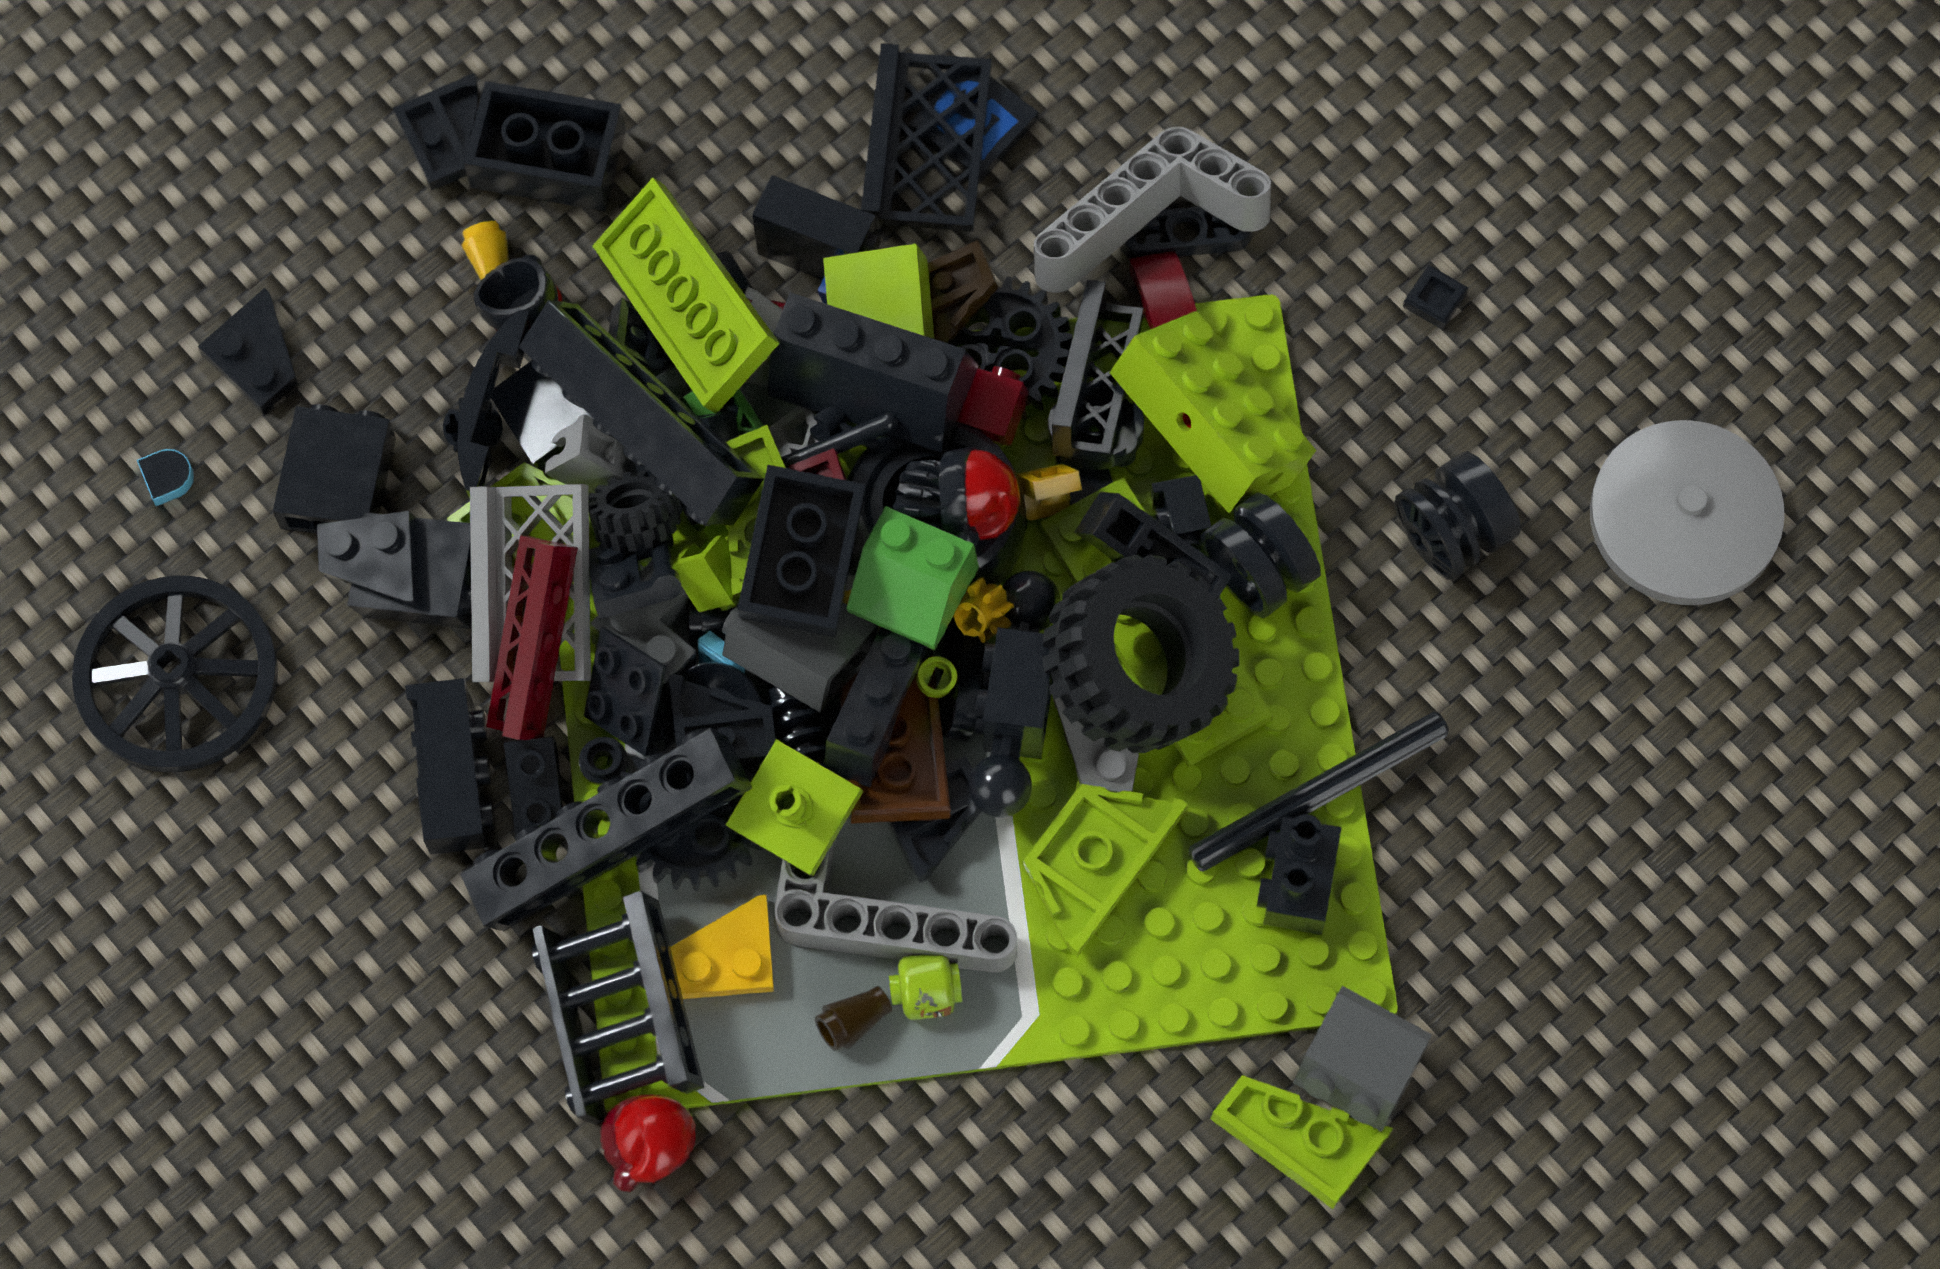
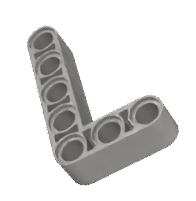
(1141, 188)
(876, 915)

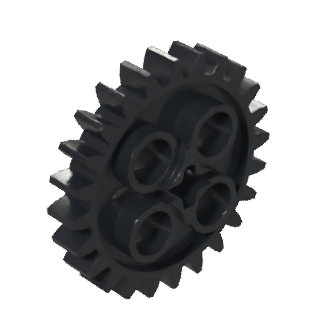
(1005, 314)
(682, 854)

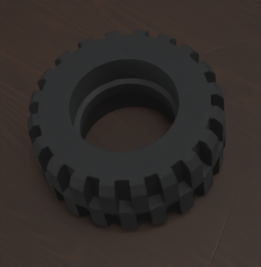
(1189, 630)

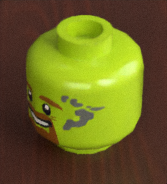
(926, 986)

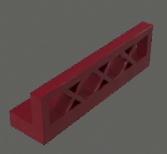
(538, 639)

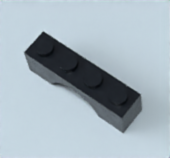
(872, 706)

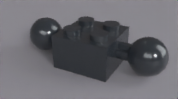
(1018, 698)

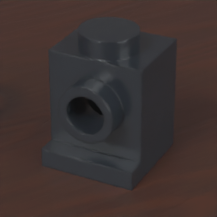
(1181, 508)

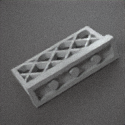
(493, 570)

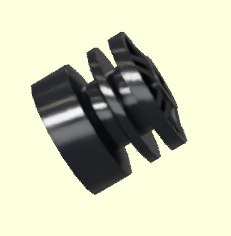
(1457, 515)

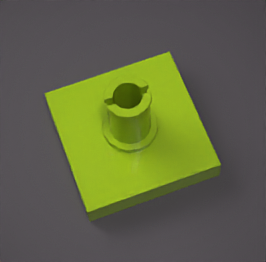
(794, 808)

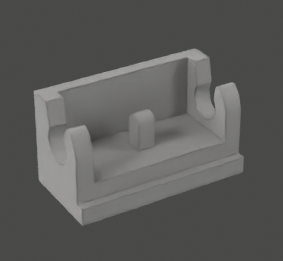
(588, 456)

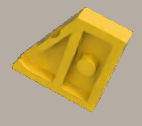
(727, 954)

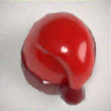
(646, 1139)

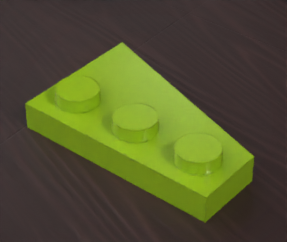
(1304, 1141)

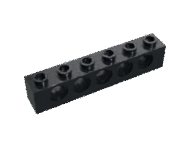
(715, 782)

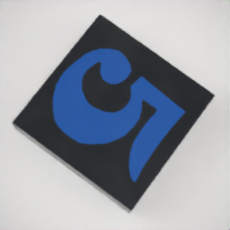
(1006, 122)

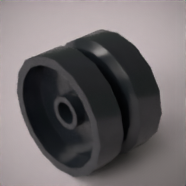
(1262, 553)

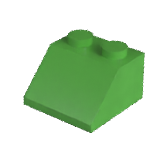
(911, 577)

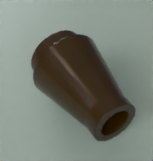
(850, 1018)

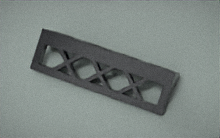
(1080, 368)

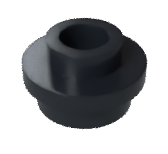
(602, 747)

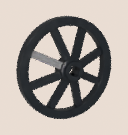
(181, 679)

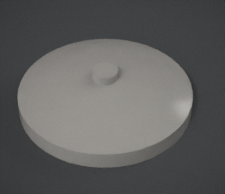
(1687, 512)

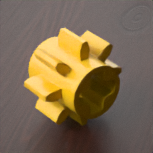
(983, 610)

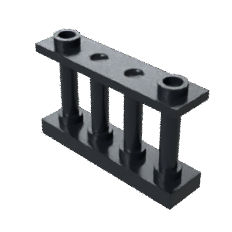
(663, 1018)

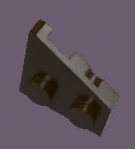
(958, 289)

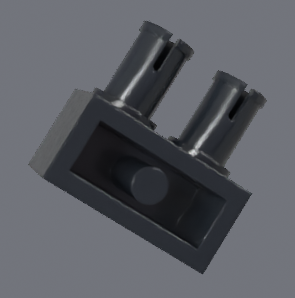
(1301, 874)

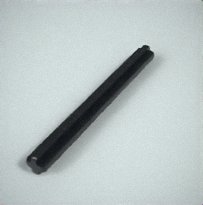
(1319, 790)

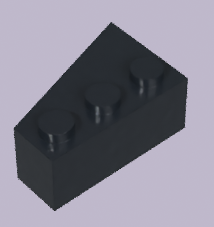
(450, 766)

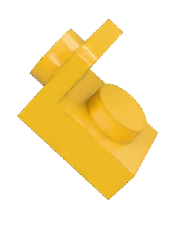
(1048, 489)

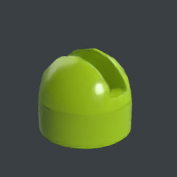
(946, 681)

